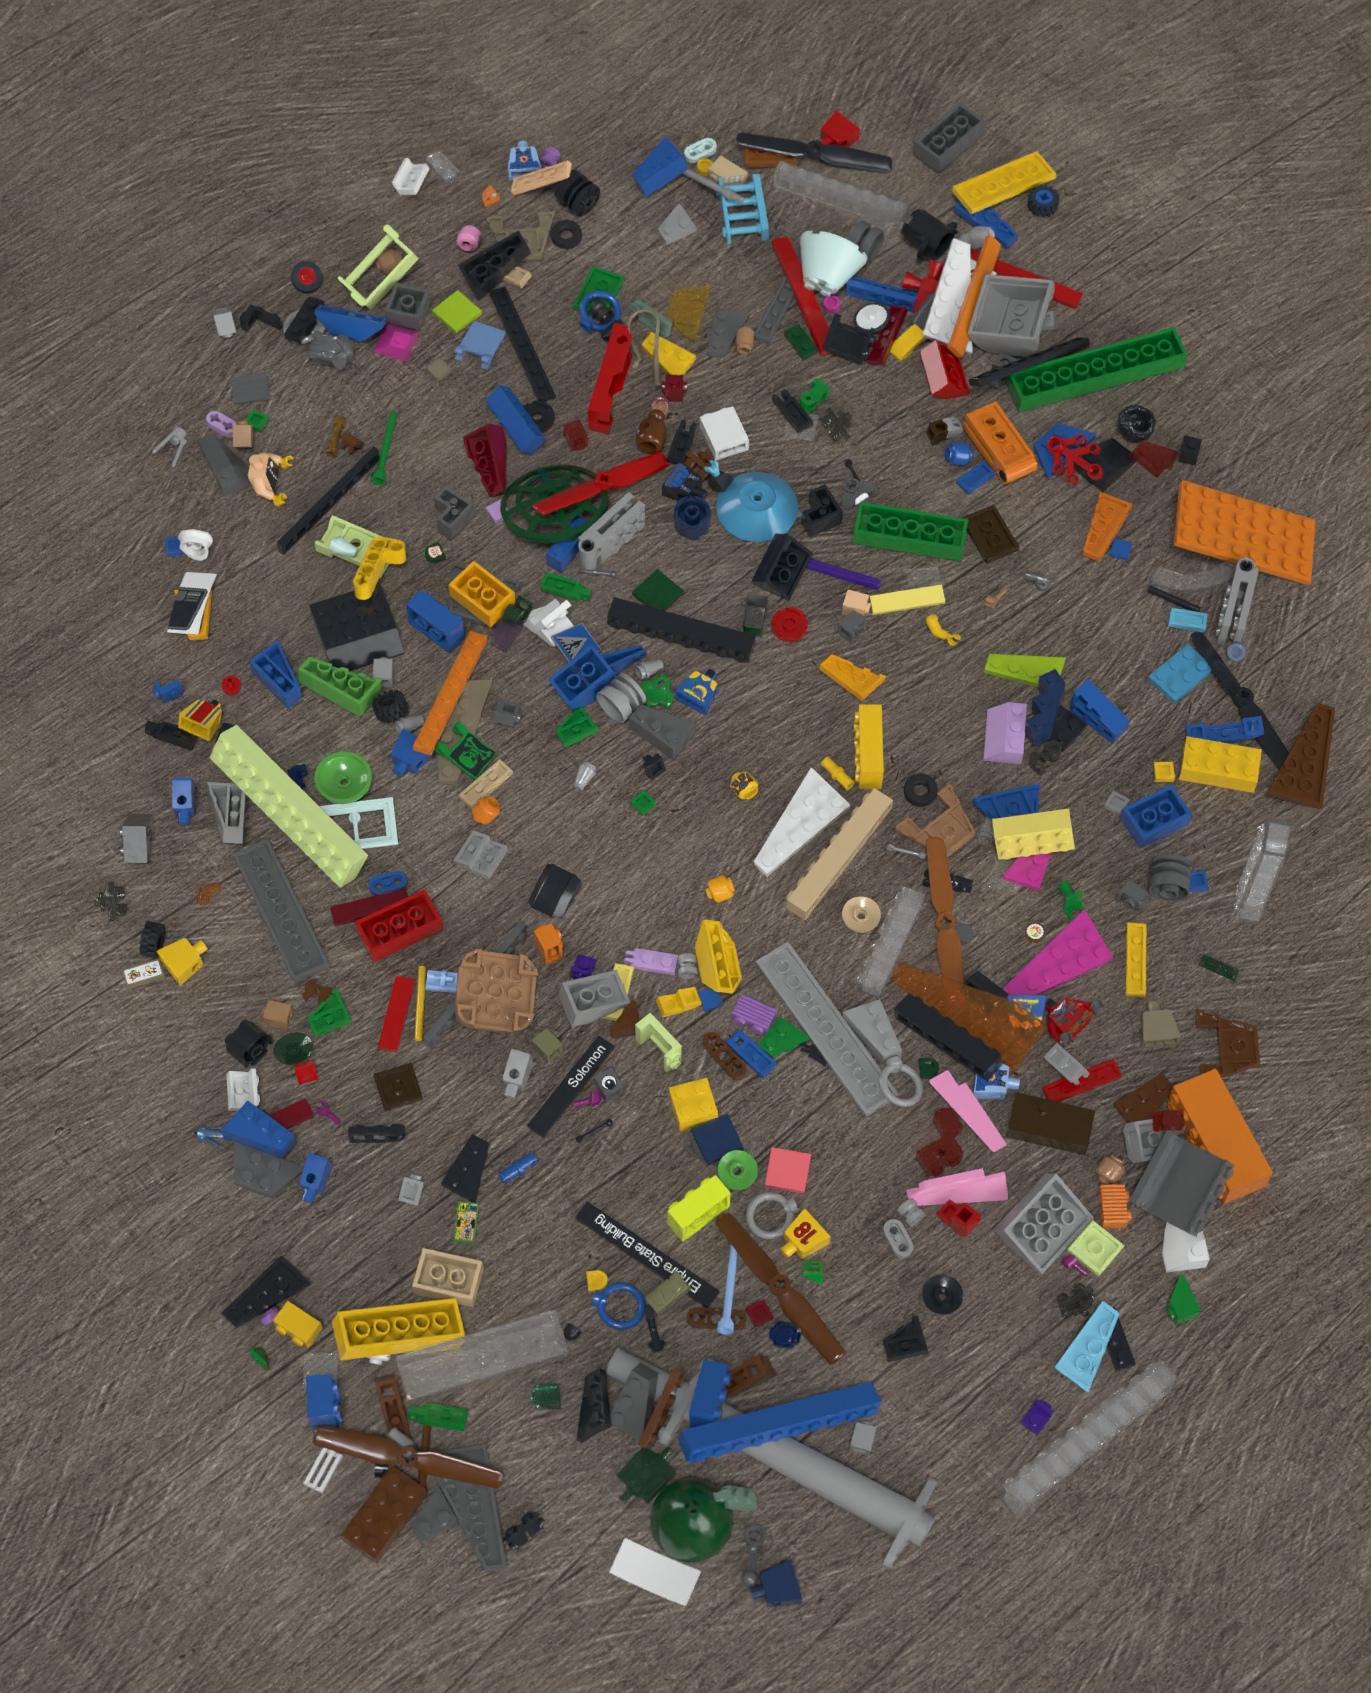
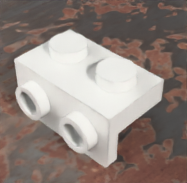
(410, 177)
(242, 1088)

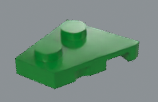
(576, 727)
(329, 1015)
(782, 1038)

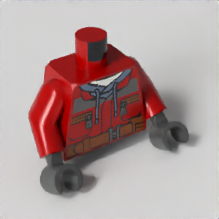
(1069, 1018)

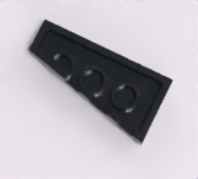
(268, 1290)

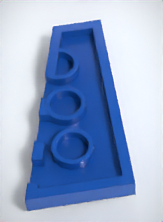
(989, 218)

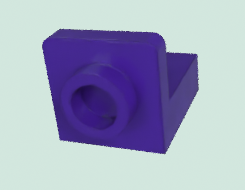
(582, 967)
(1037, 1417)

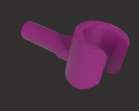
(595, 1099)
(325, 1112)
(1071, 1261)

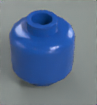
(958, 453)

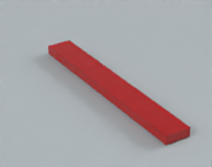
(1062, 294)
(804, 297)

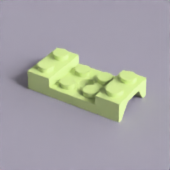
(352, 534)

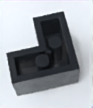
(823, 512)

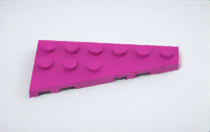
(1063, 959)

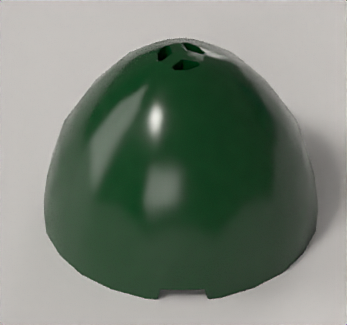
(685, 1534)

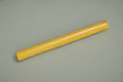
(420, 1003)

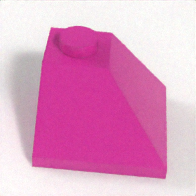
(396, 342)

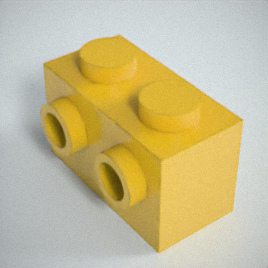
(297, 1325)

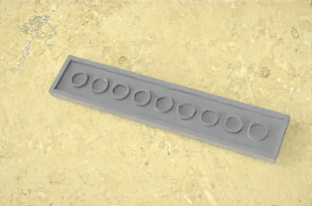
(825, 1027)

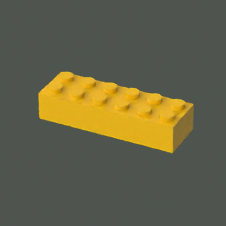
(396, 1328)

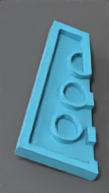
(1087, 1349)

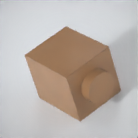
(242, 434)
(277, 1014)

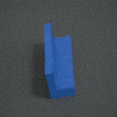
(880, 293)

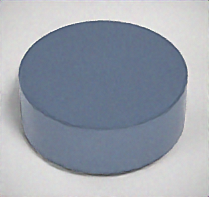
(1236, 651)

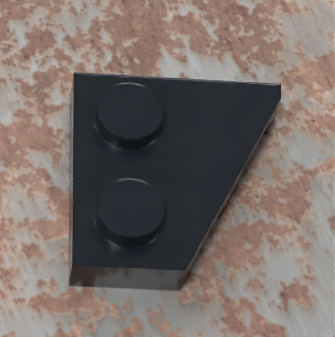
(905, 1342)

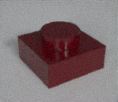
(759, 1313)

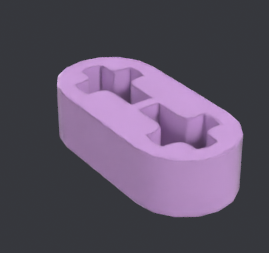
(220, 425)

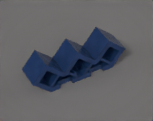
(1045, 707)

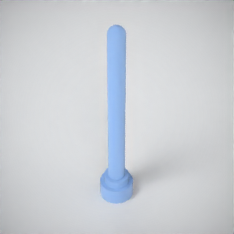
(725, 1325)

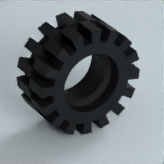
(390, 706)
(152, 939)

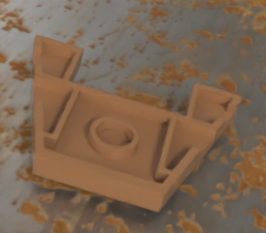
(951, 825)

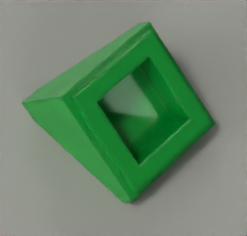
(813, 1270)
(258, 1356)

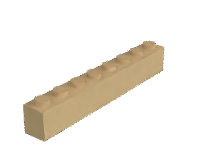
(839, 853)

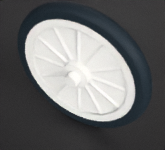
(872, 316)

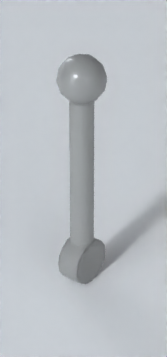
(921, 855)

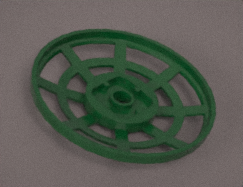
(543, 491)

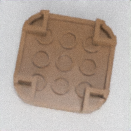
(495, 991)

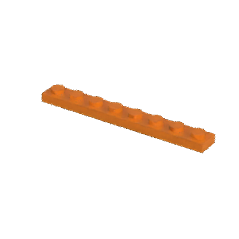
(450, 693)

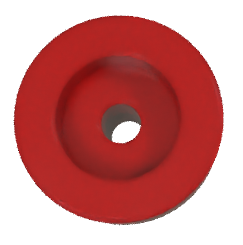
(231, 685)

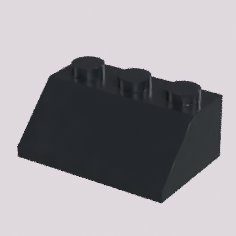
(782, 566)

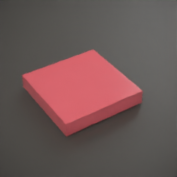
(787, 1170)

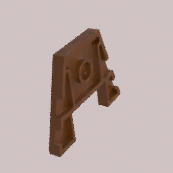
(1236, 1044)

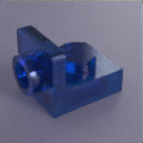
(296, 774)

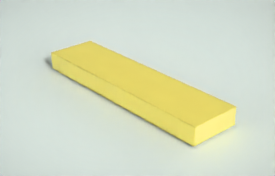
(907, 599)

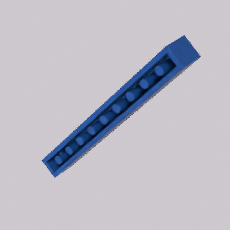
(779, 1422)

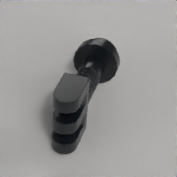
(656, 1344)

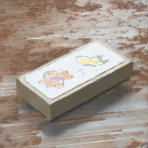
(143, 973)

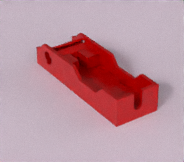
(610, 379)

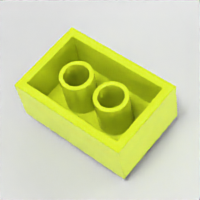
(698, 1207)

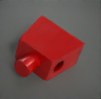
(839, 131)

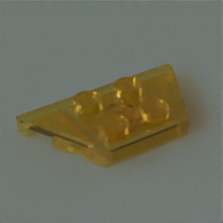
(688, 309)

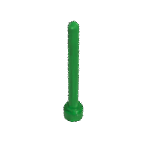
(378, 476)

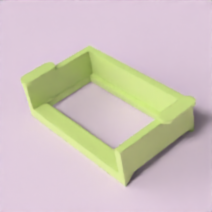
(390, 280)

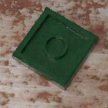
(658, 591)

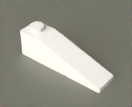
(1183, 1250)

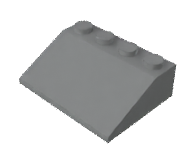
(1044, 1222)

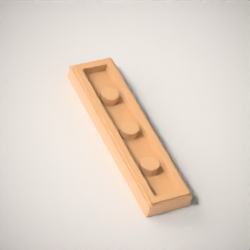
(541, 177)

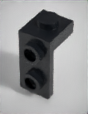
(255, 313)

